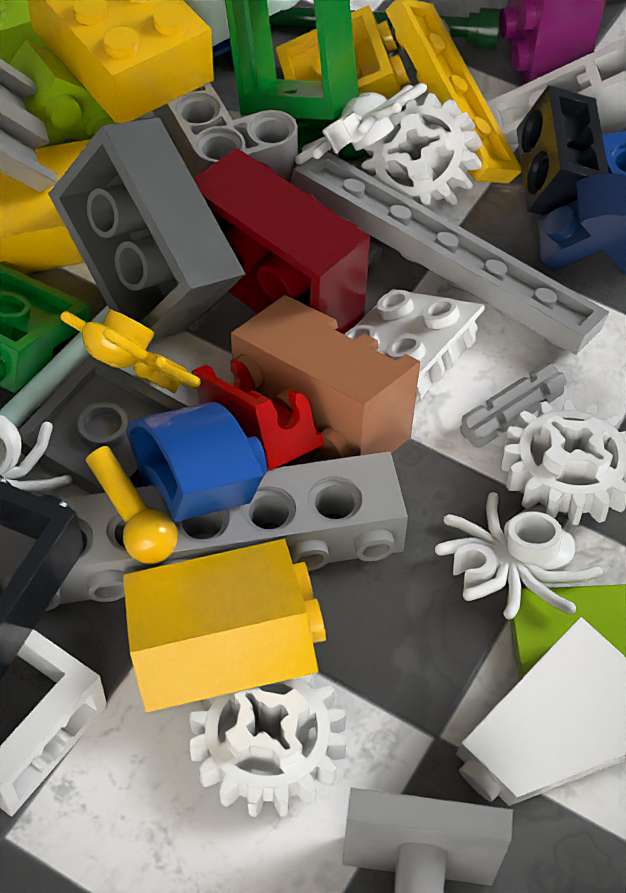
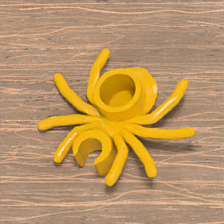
(124, 343)

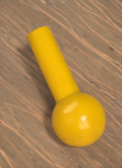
(148, 533)

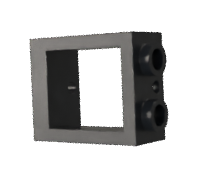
(44, 567)

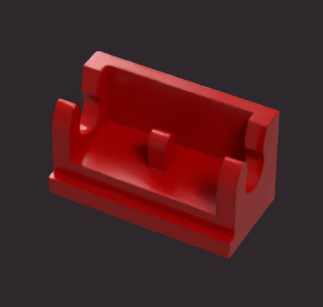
(280, 431)

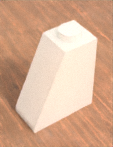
(554, 723)

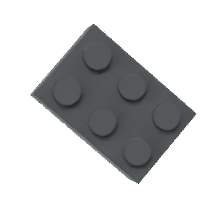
(145, 228)

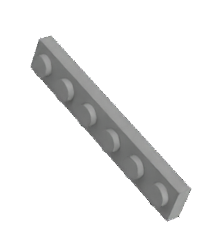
(452, 252)

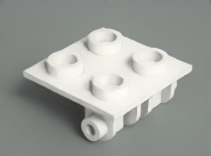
(422, 327)

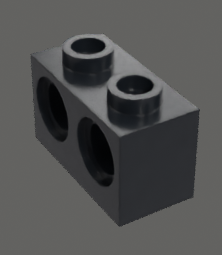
(558, 146)

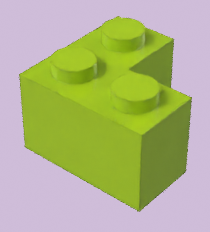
(60, 97)

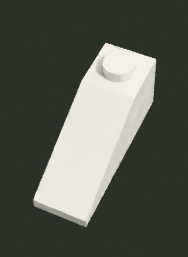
(594, 75)

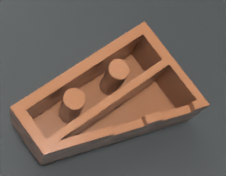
(354, 392)

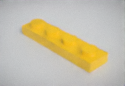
(447, 76)

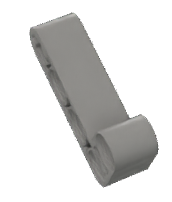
(207, 133)

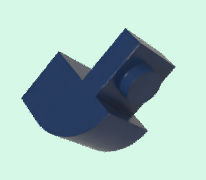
(587, 224)

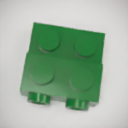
(31, 325)

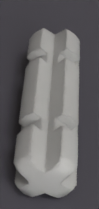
(505, 407)

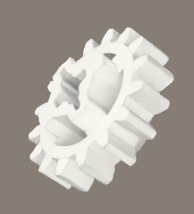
(428, 157)
(569, 463)
(258, 764)

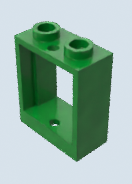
(255, 64)

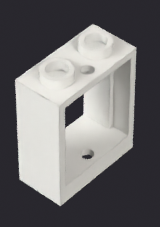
(52, 725)

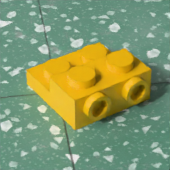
(372, 46)

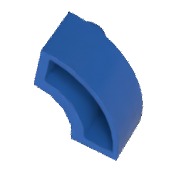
(197, 459)

